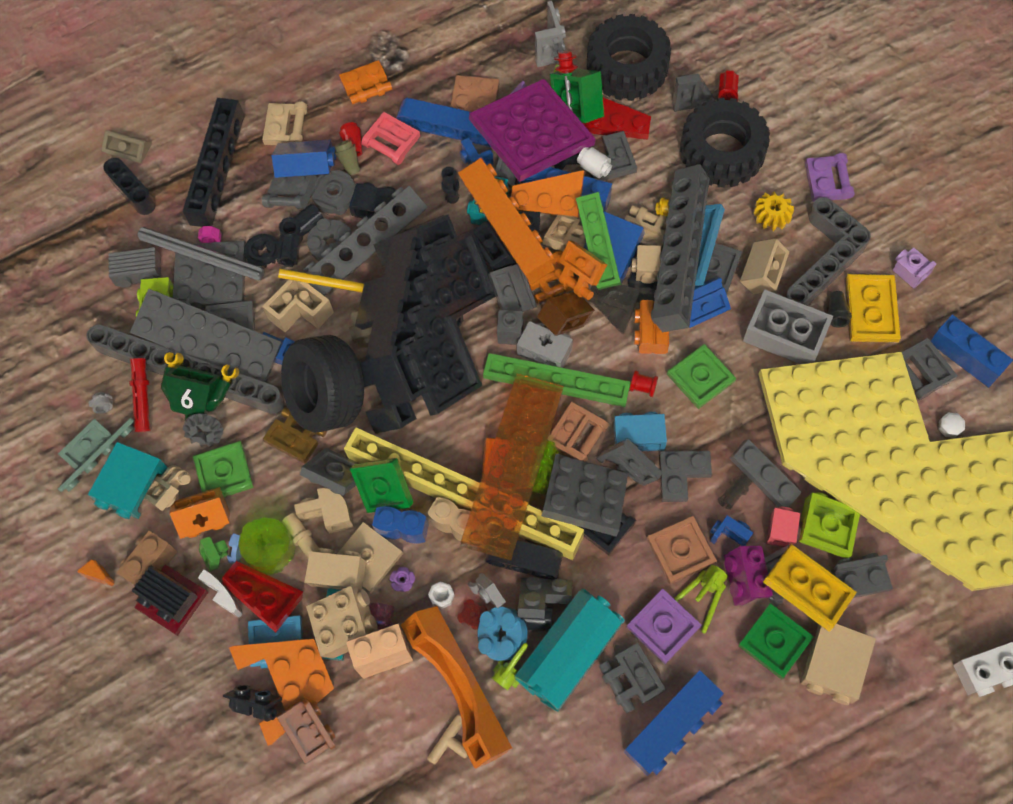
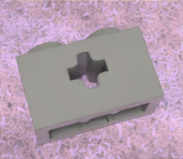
(533, 342)

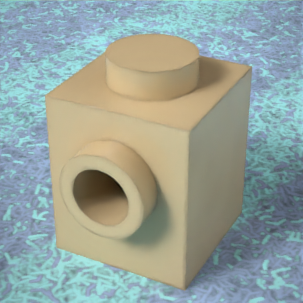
(647, 263)

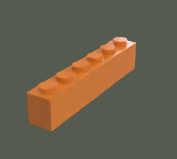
(507, 221)

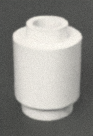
(594, 162)

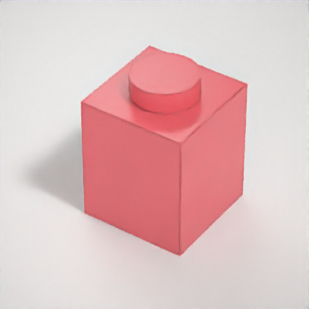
(783, 527)

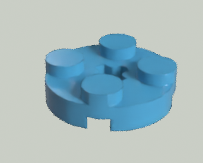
(489, 638)

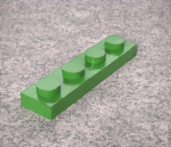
(598, 237)

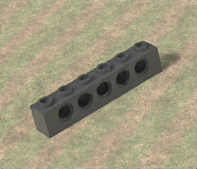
(402, 197)

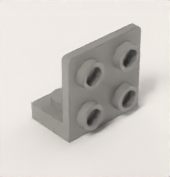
(550, 40)

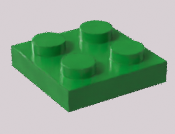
(381, 484)
(776, 641)

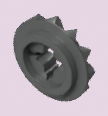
(205, 423)

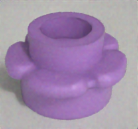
(403, 586)

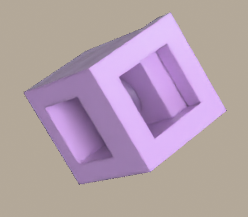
(913, 267)

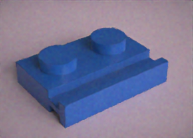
(708, 301)

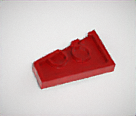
(619, 119)

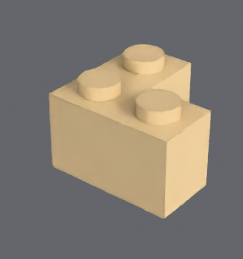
(297, 300)

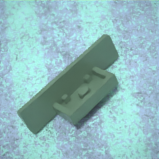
(88, 447)

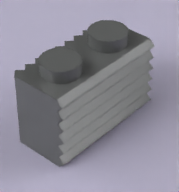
(133, 265)

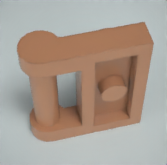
(570, 429)

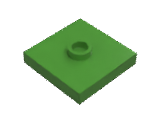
(701, 376)
(224, 468)

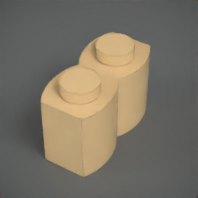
(448, 518)

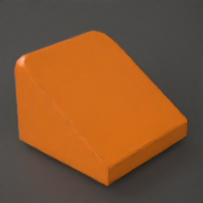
(96, 572)

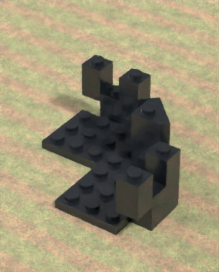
(412, 315)

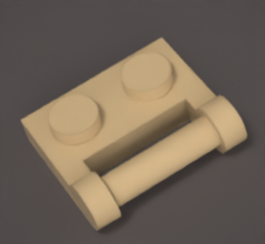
(278, 123)

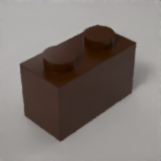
(565, 313)

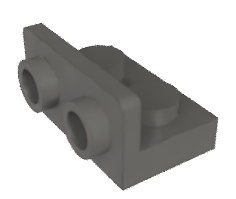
(865, 575)

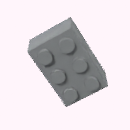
(787, 328)

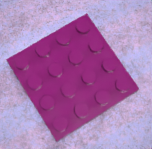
(531, 129)

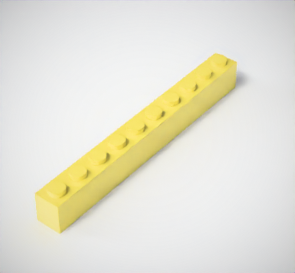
(461, 490)

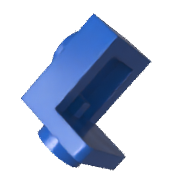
(470, 154)
(735, 530)

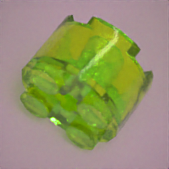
(257, 535)

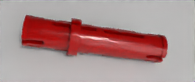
(140, 395)

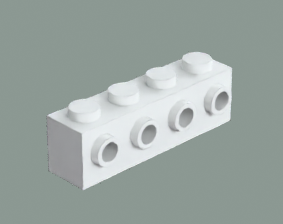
(987, 670)

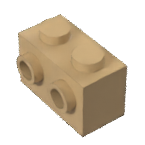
(764, 266)
(335, 570)

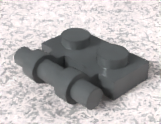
(638, 672)

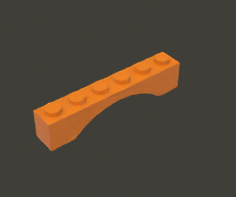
(482, 732)

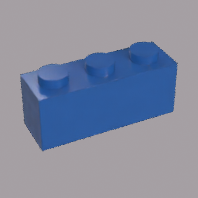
(971, 351)

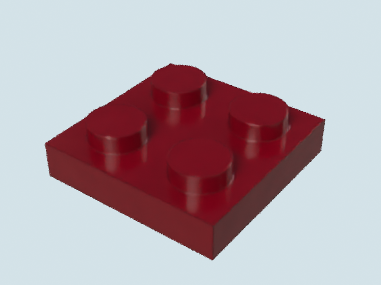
(173, 625)

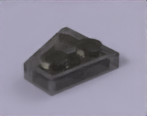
(616, 304)

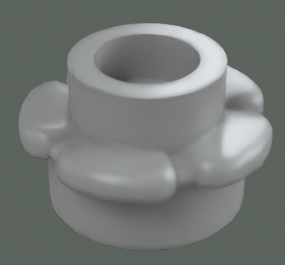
(101, 402)

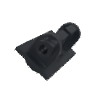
(244, 698)

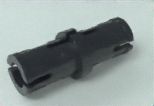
(450, 185)

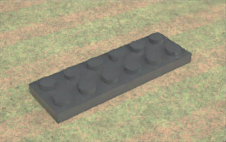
(205, 336)

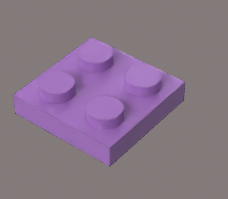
(663, 626)

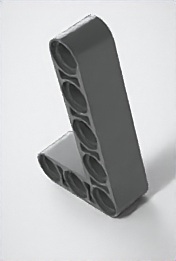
(845, 245)

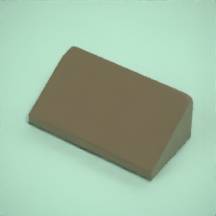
(125, 146)

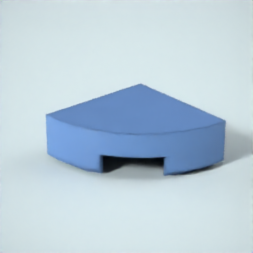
(235, 553)

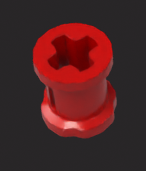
(643, 383)

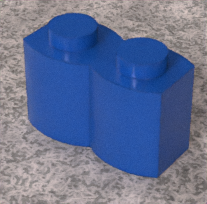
(393, 524)

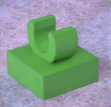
(212, 553)

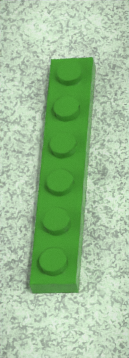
(575, 383)

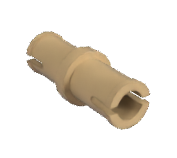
(300, 535)

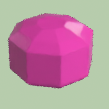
(209, 234)

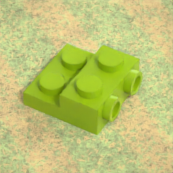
(828, 525)

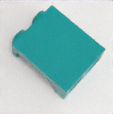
(125, 480)

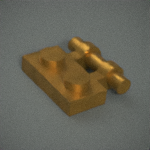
(291, 441)

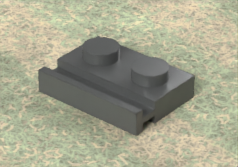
(512, 289)

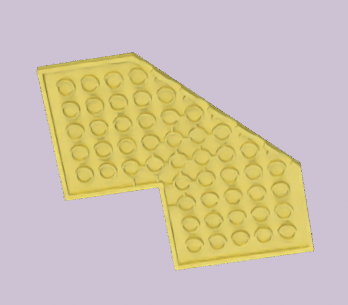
(864, 441)

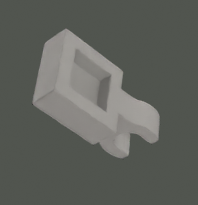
(486, 590)

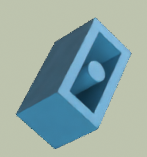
(644, 430)

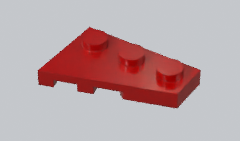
(262, 594)

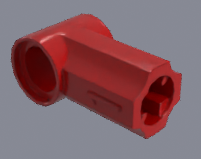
(728, 85)

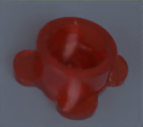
(464, 616)

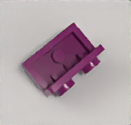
(746, 574)

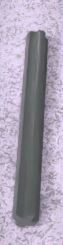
(201, 253)

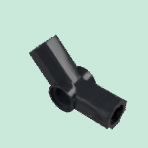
(290, 242)

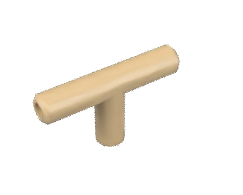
(448, 740)

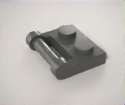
(289, 186)
(932, 367)

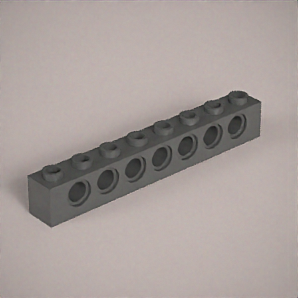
(681, 249)

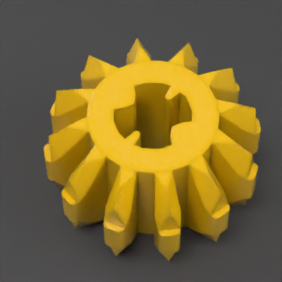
(773, 211)

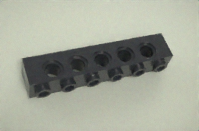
(213, 163)

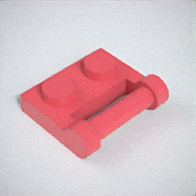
(393, 132)

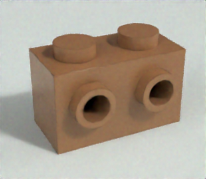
(148, 551)

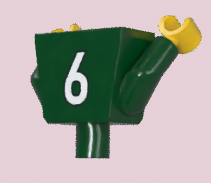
(191, 389)

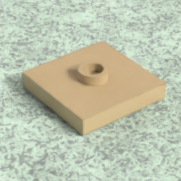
(376, 551)

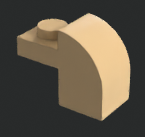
(330, 506)

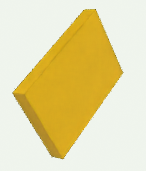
(873, 308)
(810, 587)

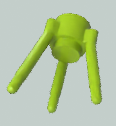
(712, 580)
(505, 673)

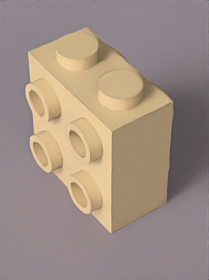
(340, 620)

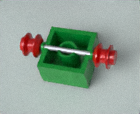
(578, 88)

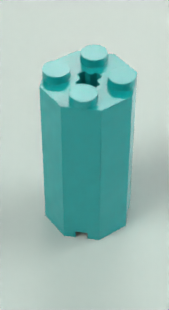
(569, 649)

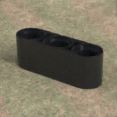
(129, 186)
(531, 560)

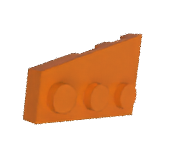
(551, 195)

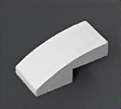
(223, 596)

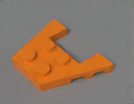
(295, 671)

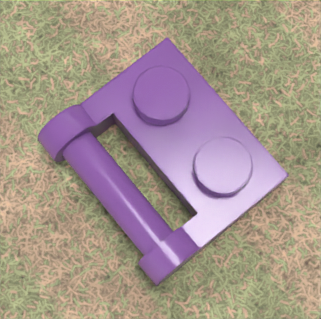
(821, 177)

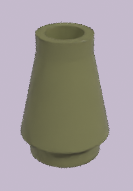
(347, 156)

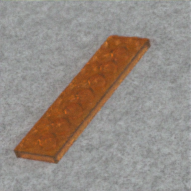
(512, 467)

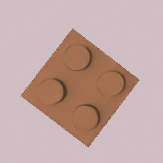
(474, 92)
(681, 550)

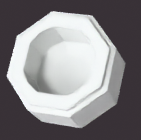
(951, 425)
(441, 595)

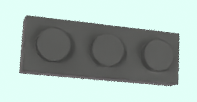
(765, 474)

